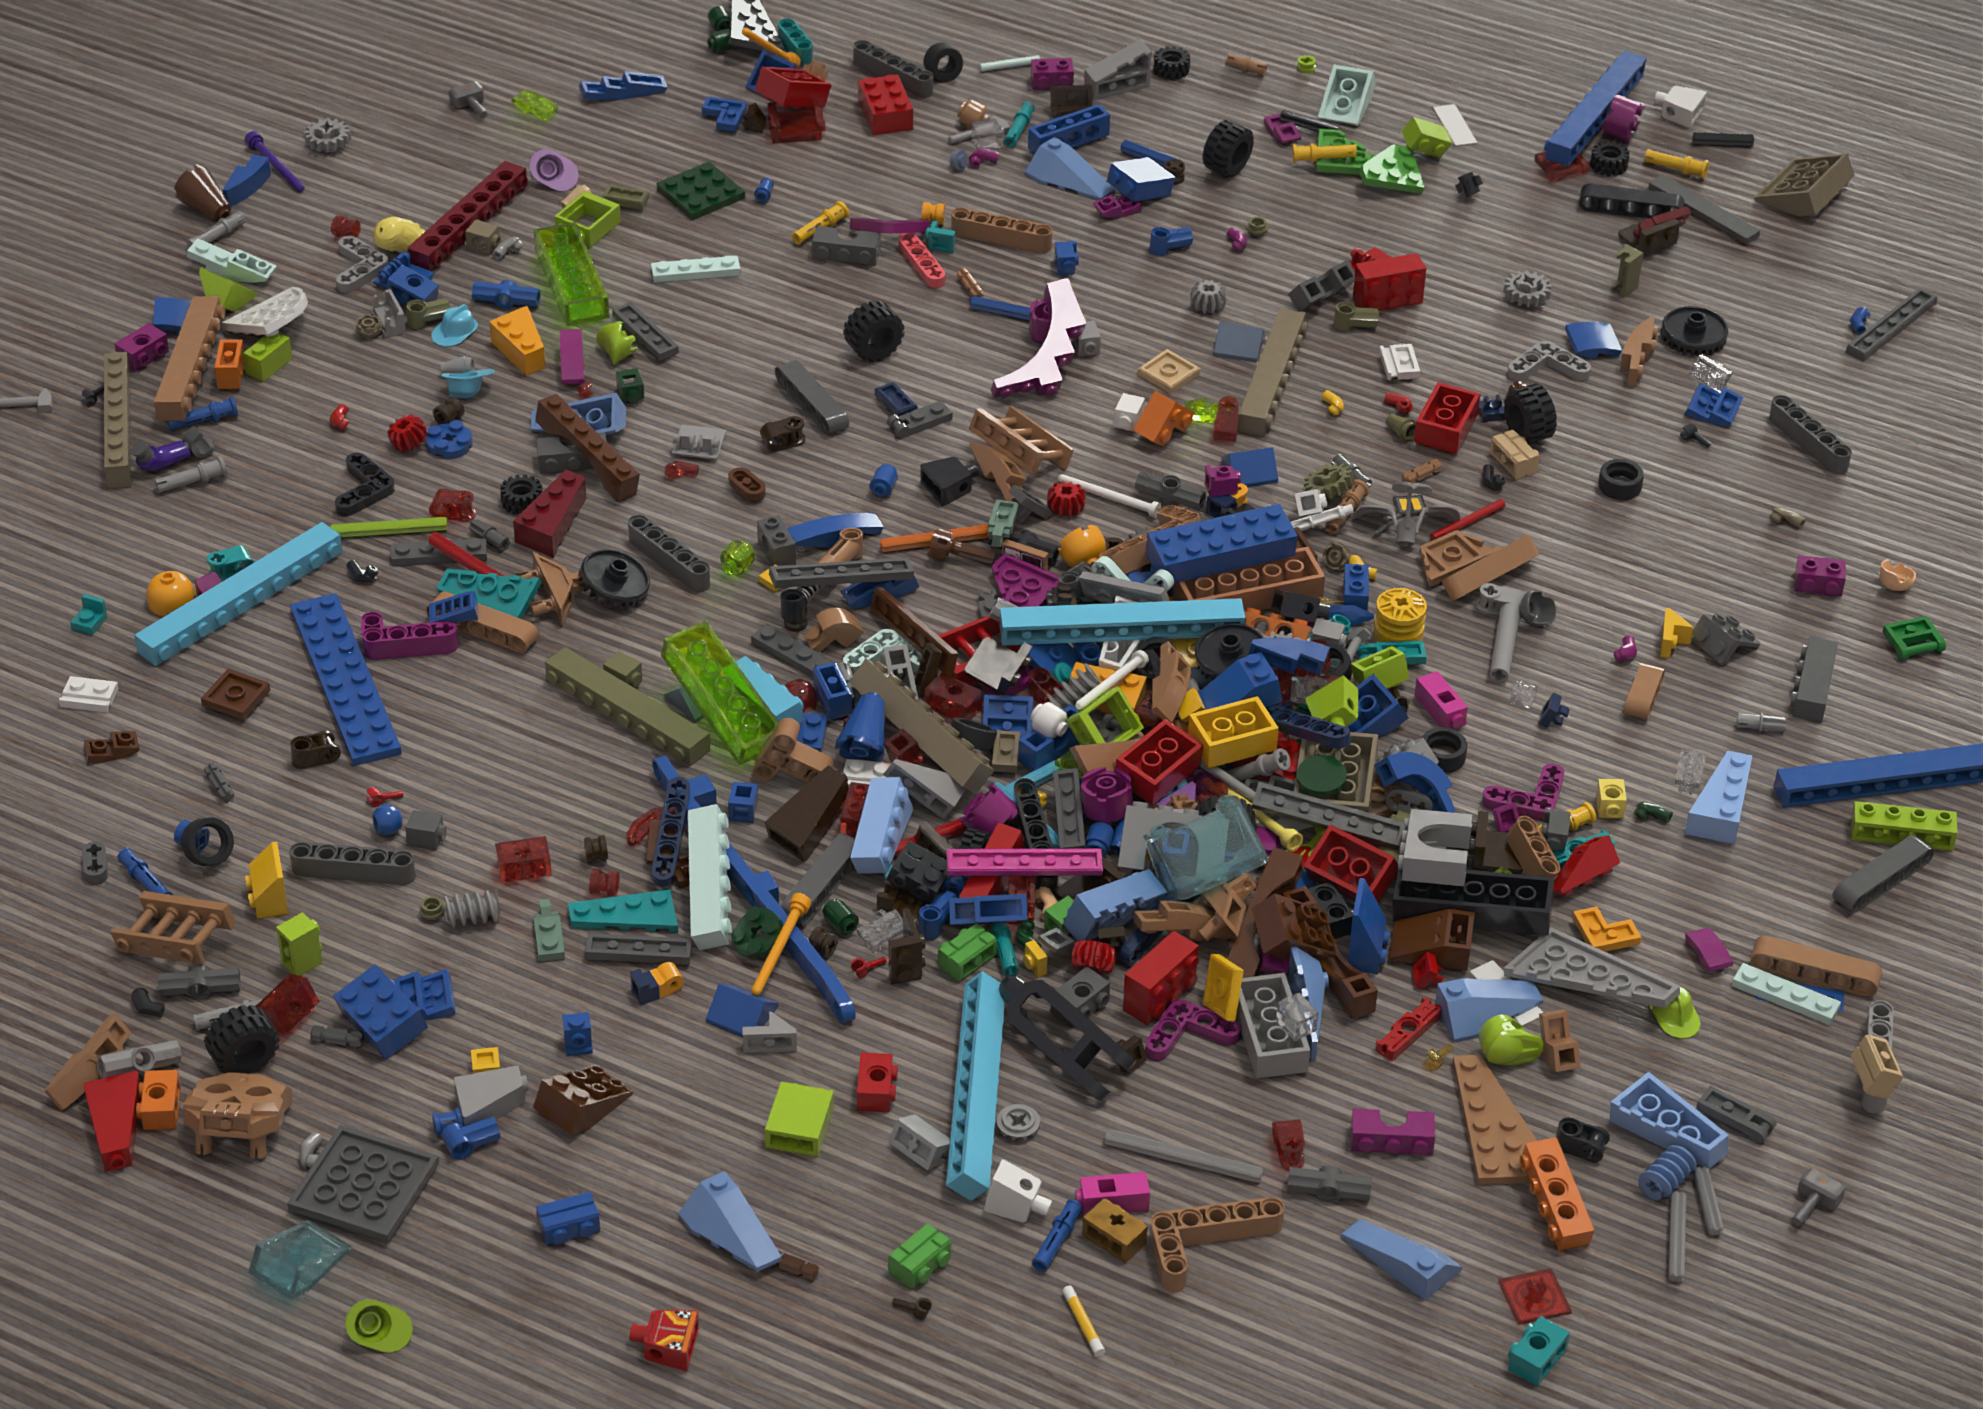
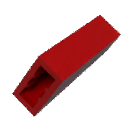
(1002, 838)
(114, 1117)

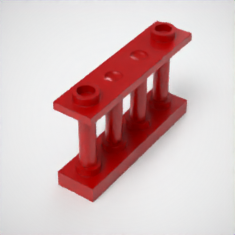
(968, 634)

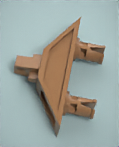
(557, 584)
(1228, 903)

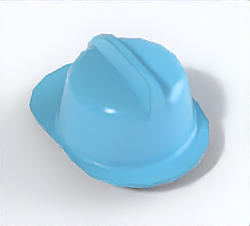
(455, 327)
(465, 384)

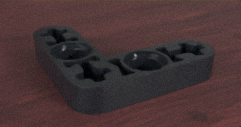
(351, 502)

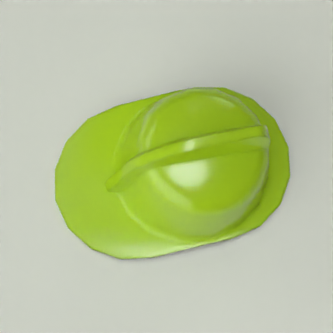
(1679, 1017)
(378, 1326)

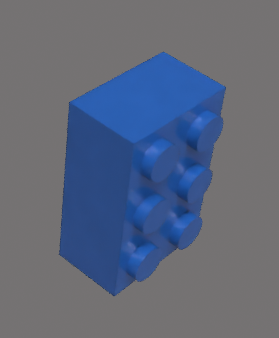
(380, 1011)

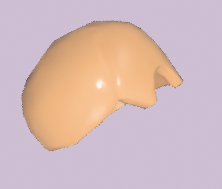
(1896, 577)

